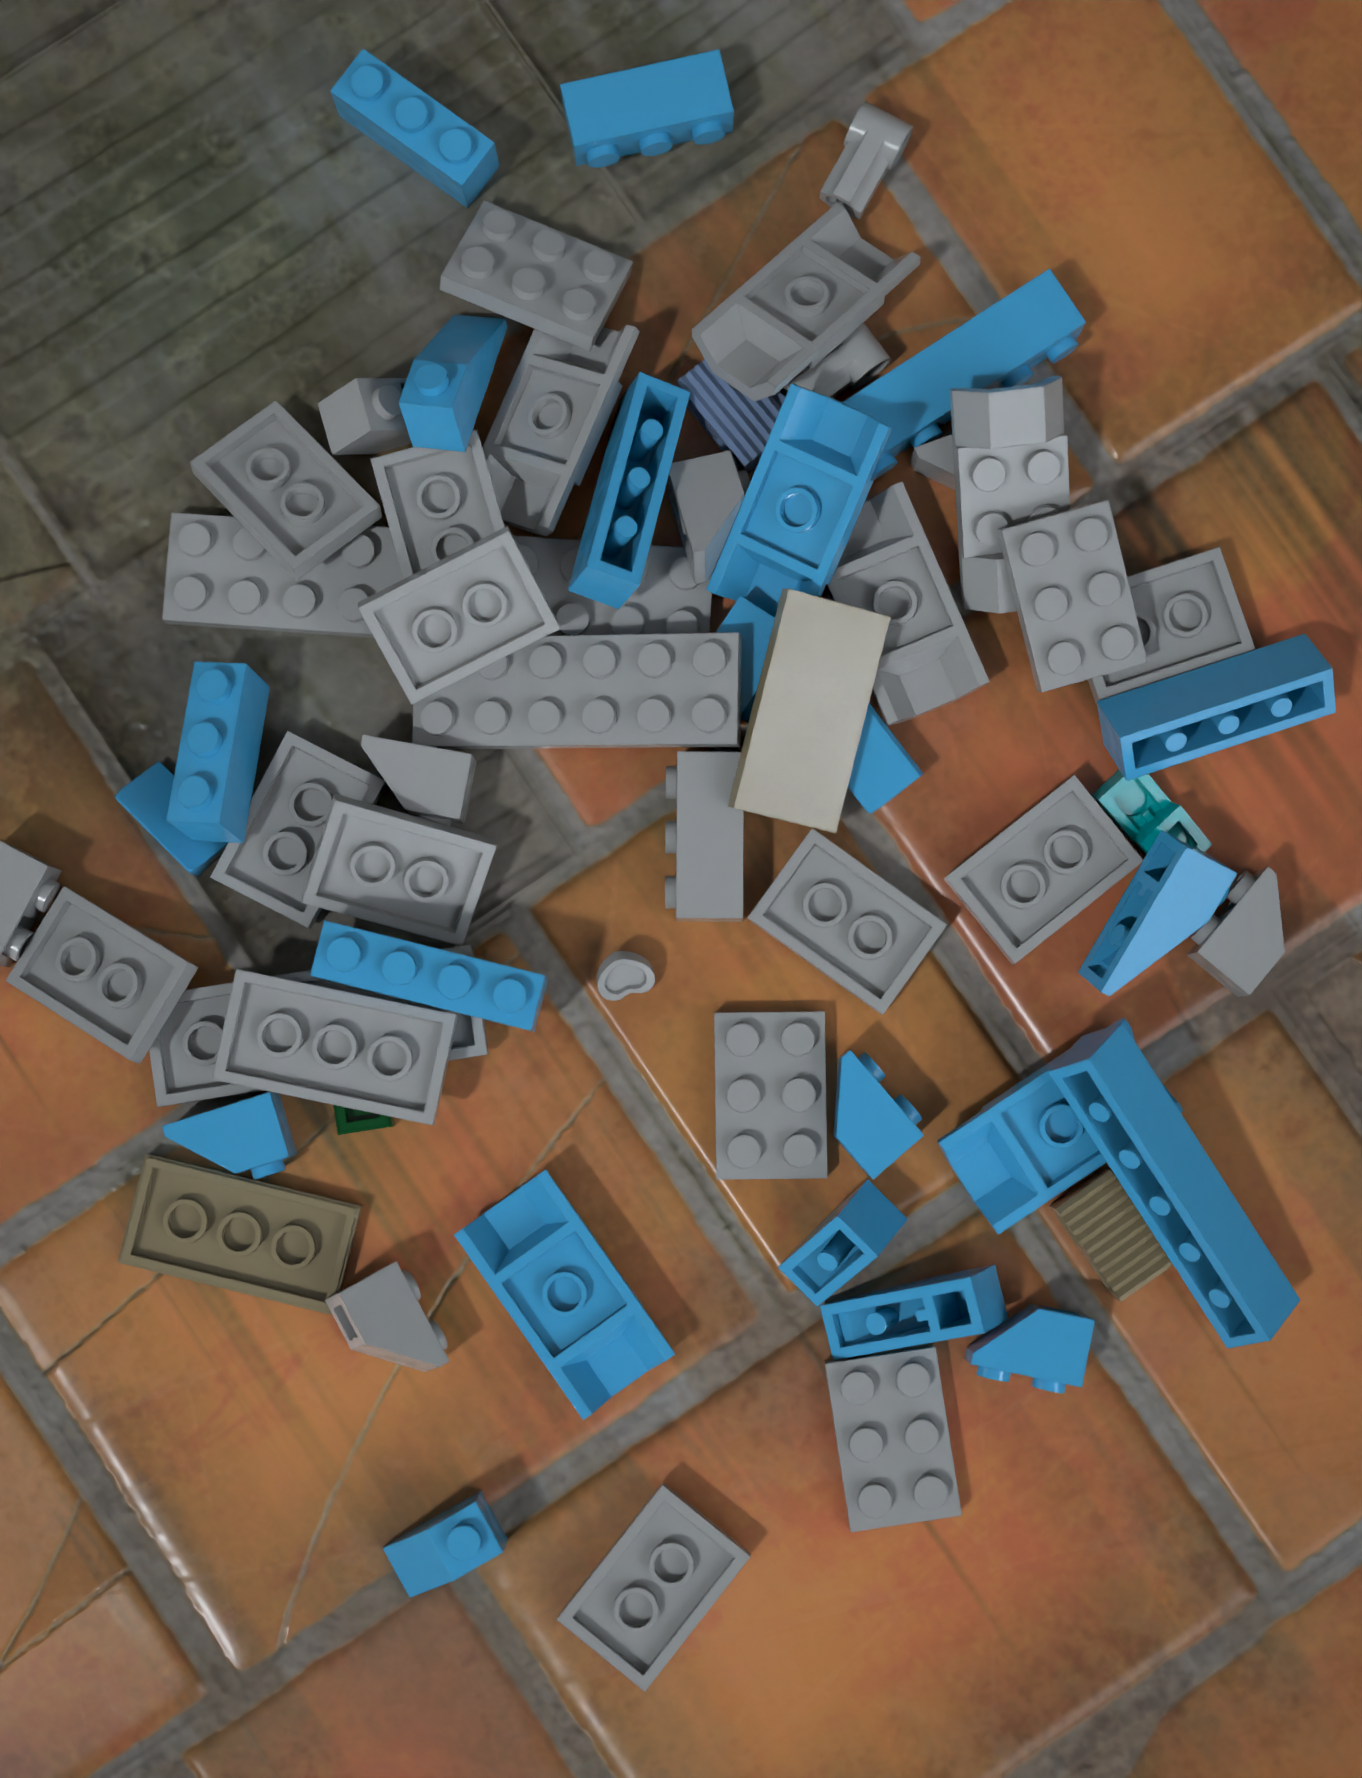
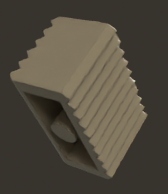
(1111, 1234)

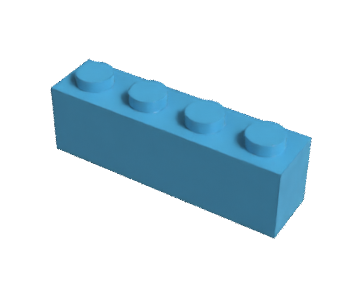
(629, 491)
(1217, 706)
(429, 976)

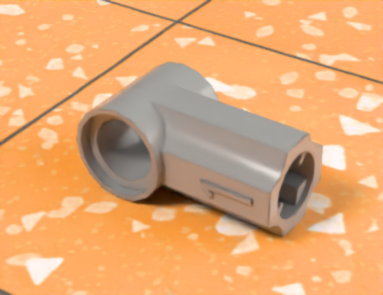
(870, 149)
(847, 365)

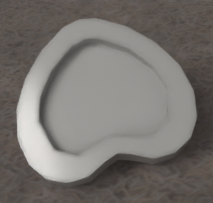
(624, 974)

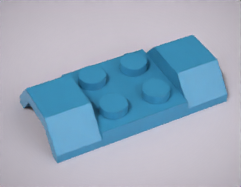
(800, 500)
(1022, 1149)
(564, 1293)

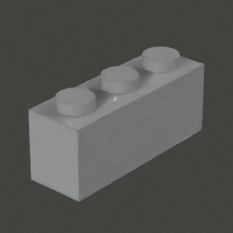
(705, 839)

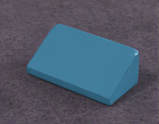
(880, 765)
(148, 802)

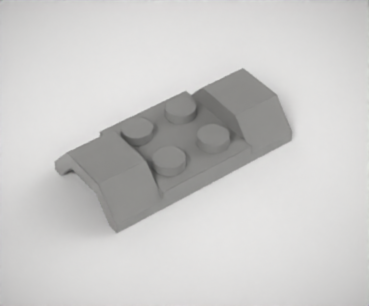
(798, 306)
(553, 424)
(1006, 472)
(895, 573)

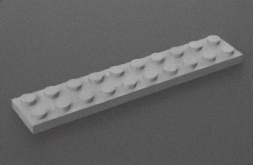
(231, 581)

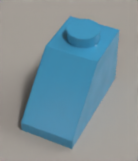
(239, 1135)
(843, 1243)
(447, 1546)

